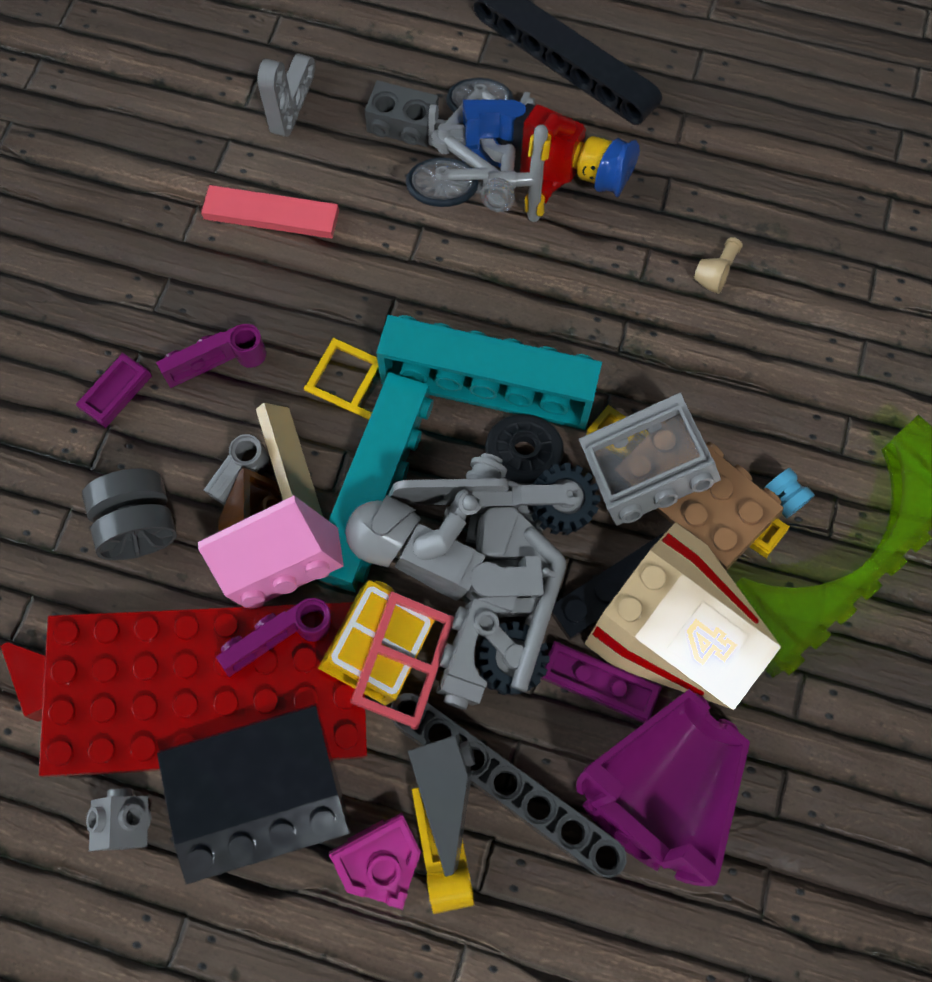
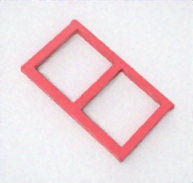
(376, 648)

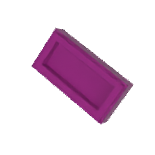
(114, 390)

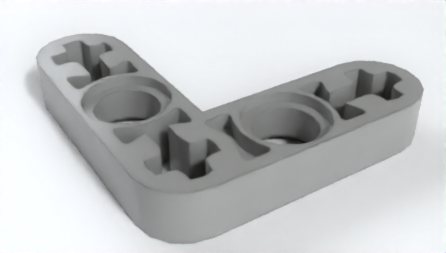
(284, 93)

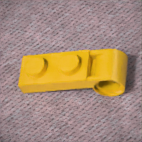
(444, 892)

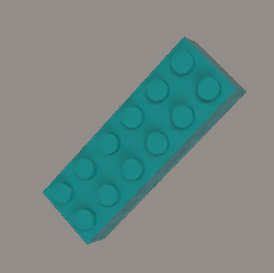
(490, 370)

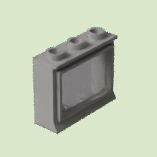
(649, 460)

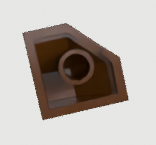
(248, 497)

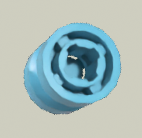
(790, 492)

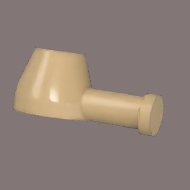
(714, 272)

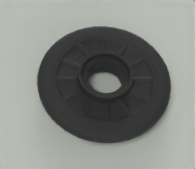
(525, 428)

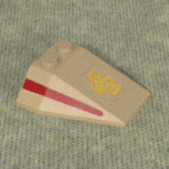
(685, 624)

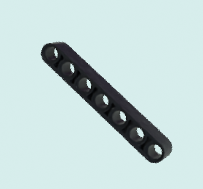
(572, 57)

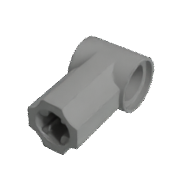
(225, 477)

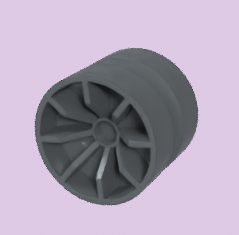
(128, 514)

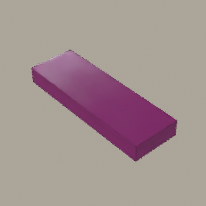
(601, 682)

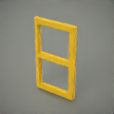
(353, 406)

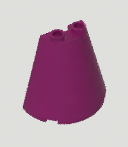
(671, 789)

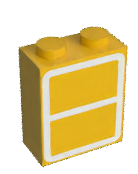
(353, 640)

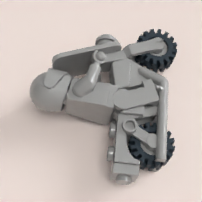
(505, 576)

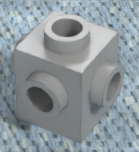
(118, 821)

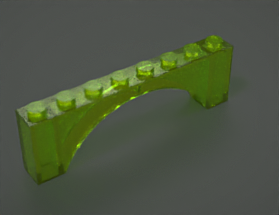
(804, 614)

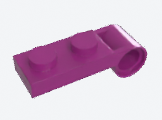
(213, 351)
(271, 631)

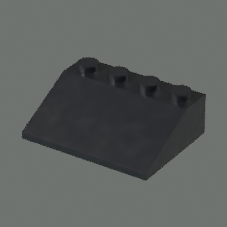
(252, 794)

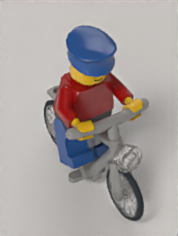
(522, 139)

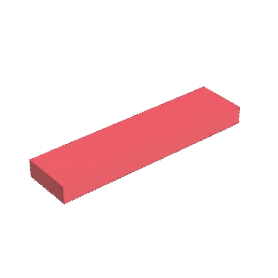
(270, 211)

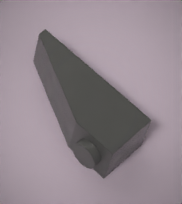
(444, 785)

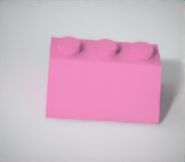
(272, 553)

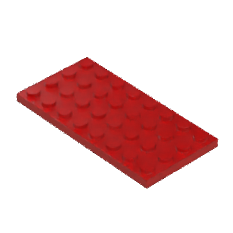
(153, 681)

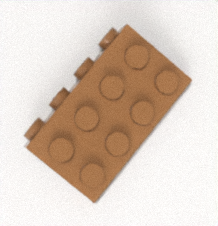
(728, 513)

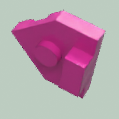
(379, 861)

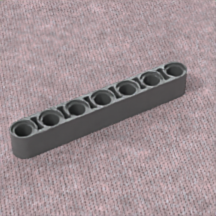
(526, 789)

